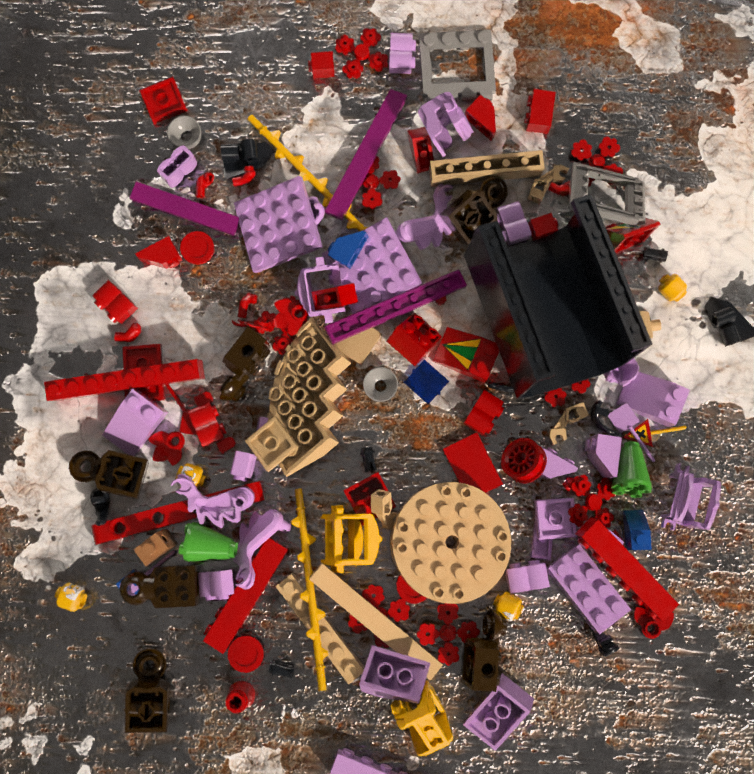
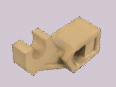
(553, 175)
(559, 428)
(382, 505)

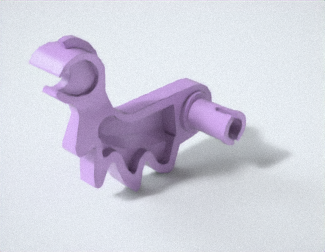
(428, 228)
(223, 505)
(253, 536)

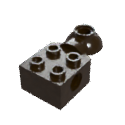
(475, 209)
(241, 364)
(112, 472)
(164, 587)
(483, 656)
(148, 696)

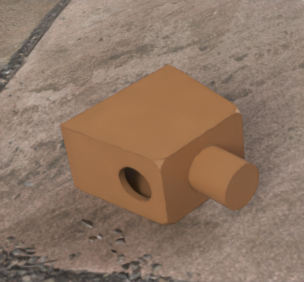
(155, 547)

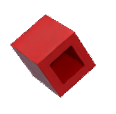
(321, 64)
(543, 226)

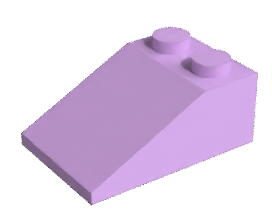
(654, 398)
(134, 422)
(394, 675)
(499, 713)

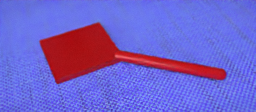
(186, 424)

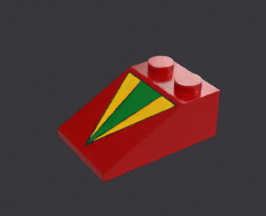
(627, 236)
(467, 354)

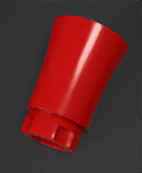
(243, 691)

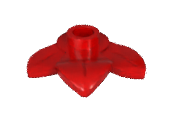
(287, 316)
(257, 325)
(165, 448)
(644, 621)

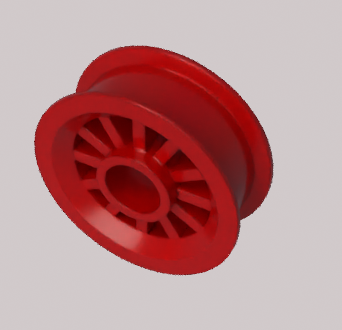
(523, 460)

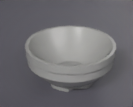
(183, 125)
(380, 374)

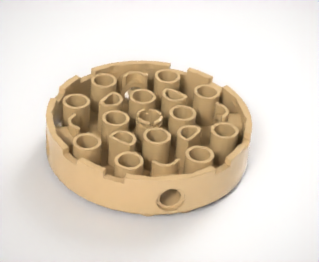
(479, 548)

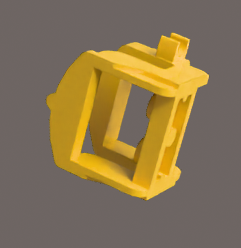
(333, 539)
(426, 730)

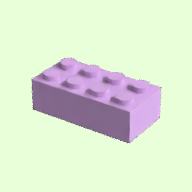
(588, 589)

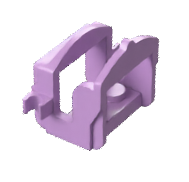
(438, 114)
(304, 289)
(687, 499)

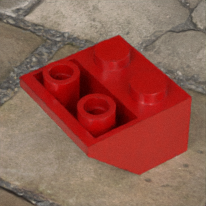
(414, 338)
(360, 494)

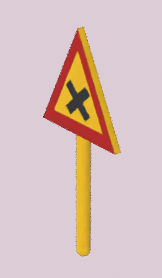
(644, 432)

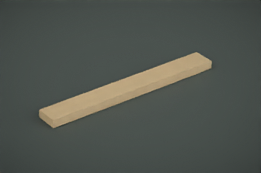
(371, 617)

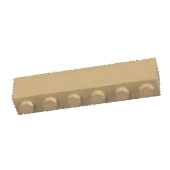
(483, 167)
(331, 640)

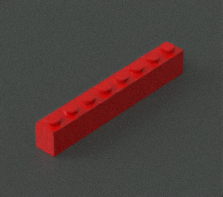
(124, 380)

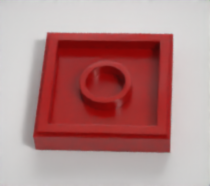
(163, 100)

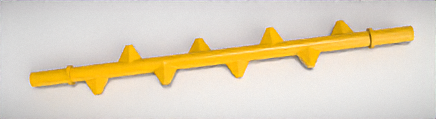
(296, 161)
(309, 594)

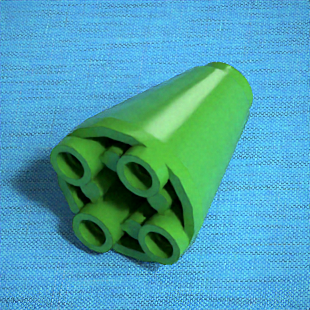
(632, 472)
(206, 544)

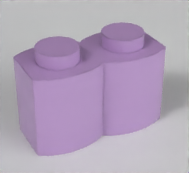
(401, 53)
(174, 168)
(513, 223)
(243, 466)
(526, 577)
(216, 584)

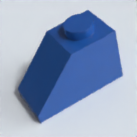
(347, 248)
(636, 530)

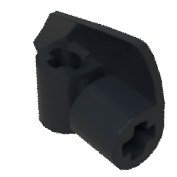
(243, 154)
(728, 321)

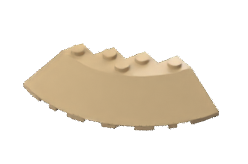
(305, 394)

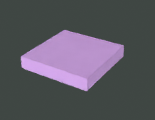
(553, 519)

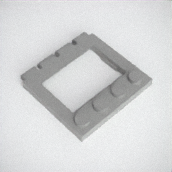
(463, 40)
(634, 193)

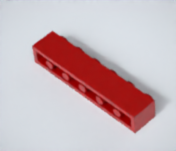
(626, 569)
(241, 603)

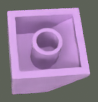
(604, 454)

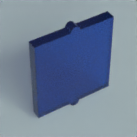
(426, 382)

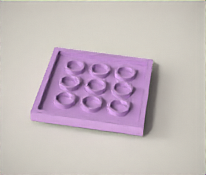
(278, 224)
(380, 268)

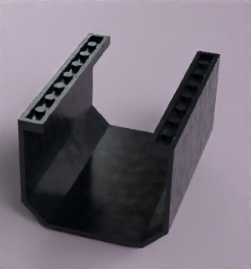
(557, 303)

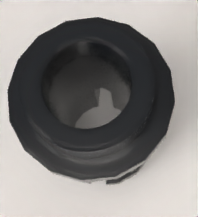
(655, 254)
(368, 459)
(278, 668)

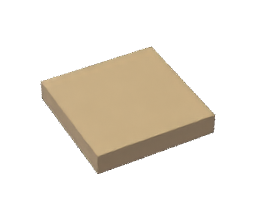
(360, 345)
(271, 444)

